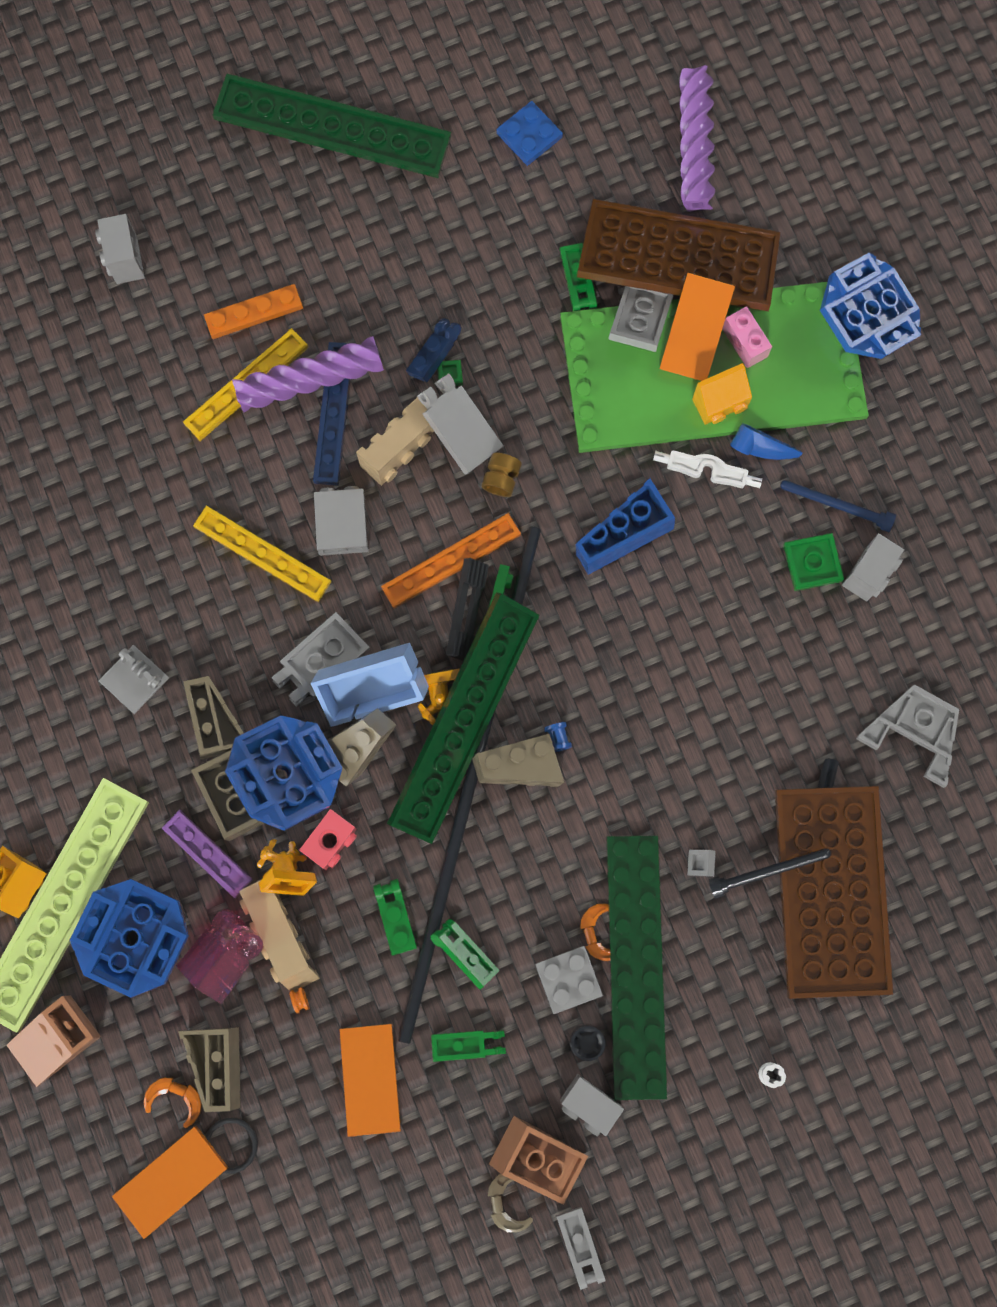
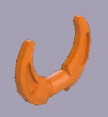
(588, 920)
(190, 1095)

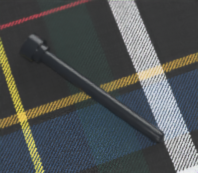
(720, 886)

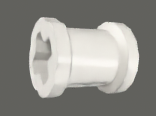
(765, 1078)

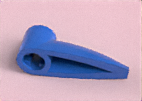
(759, 444)

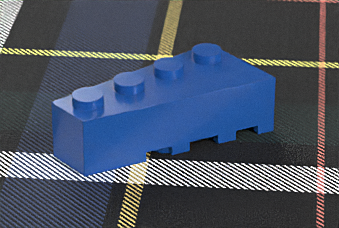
(626, 529)

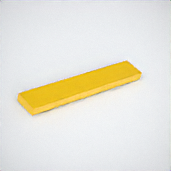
(225, 403)
(262, 553)

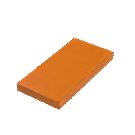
(697, 327)
(370, 1080)
(170, 1182)

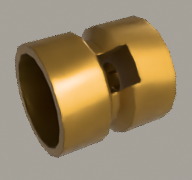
(502, 471)

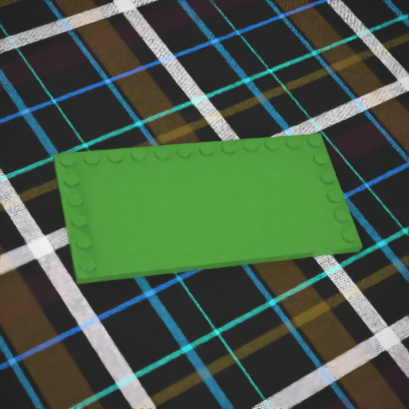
(630, 402)

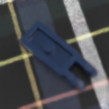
(434, 350)

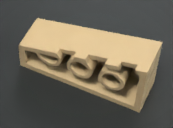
(397, 444)
(278, 938)

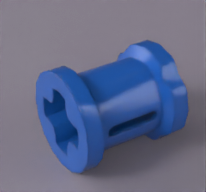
(558, 736)

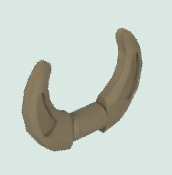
(499, 1217)

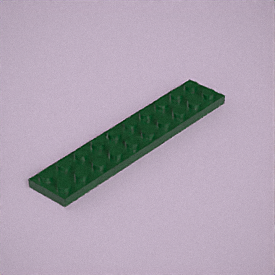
(332, 125)
(463, 718)
(636, 968)

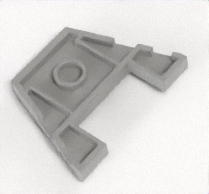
(923, 720)

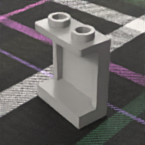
(340, 521)

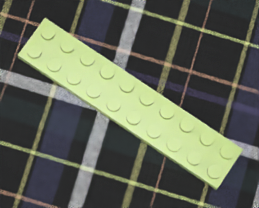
(62, 899)

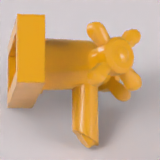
(438, 692)
(282, 876)

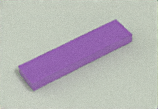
(207, 853)

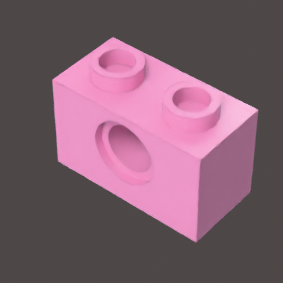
(747, 337)

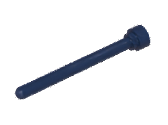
(883, 520)

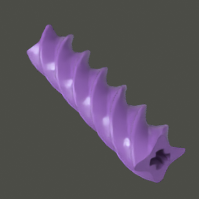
(695, 144)
(308, 374)

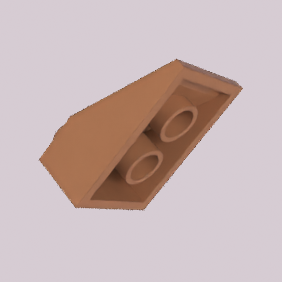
(538, 1160)

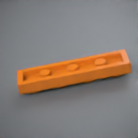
(253, 311)

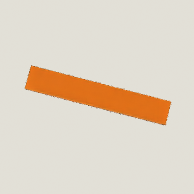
(450, 560)

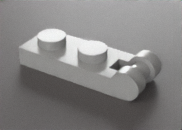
(580, 1246)

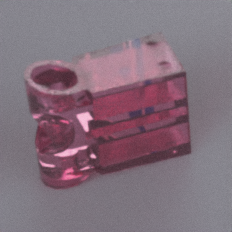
(220, 955)

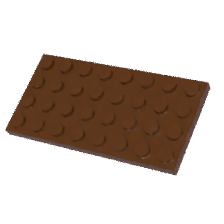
(660, 247)
(837, 905)

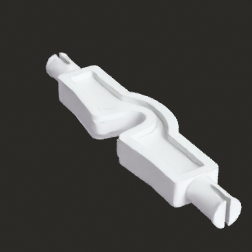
(720, 473)

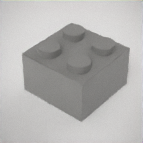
(120, 249)
(873, 568)
(568, 980)
(591, 1105)

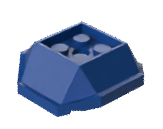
(870, 308)
(301, 753)
(103, 934)

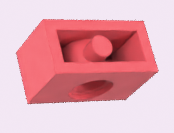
(314, 845)

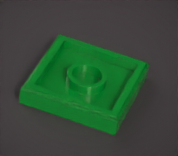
(813, 562)

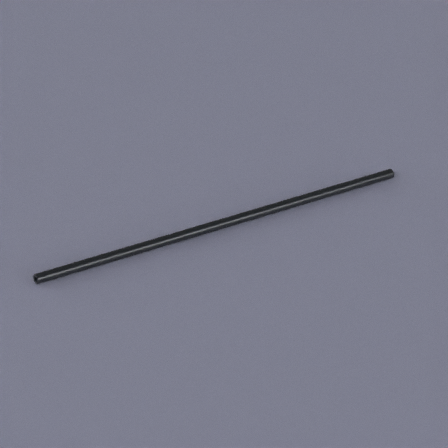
(458, 829)

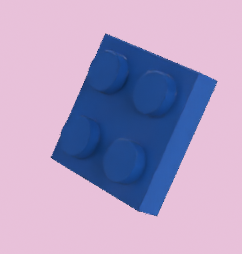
(529, 133)

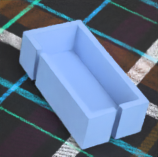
(372, 681)

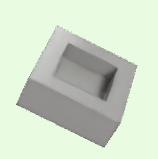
(701, 863)

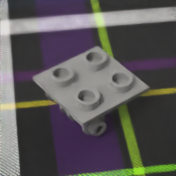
(133, 679)

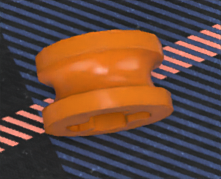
(299, 1000)

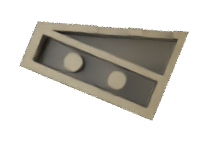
(211, 718)
(360, 743)
(523, 762)
(215, 1066)

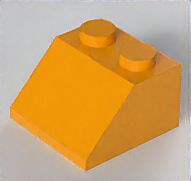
(723, 395)
(17, 882)

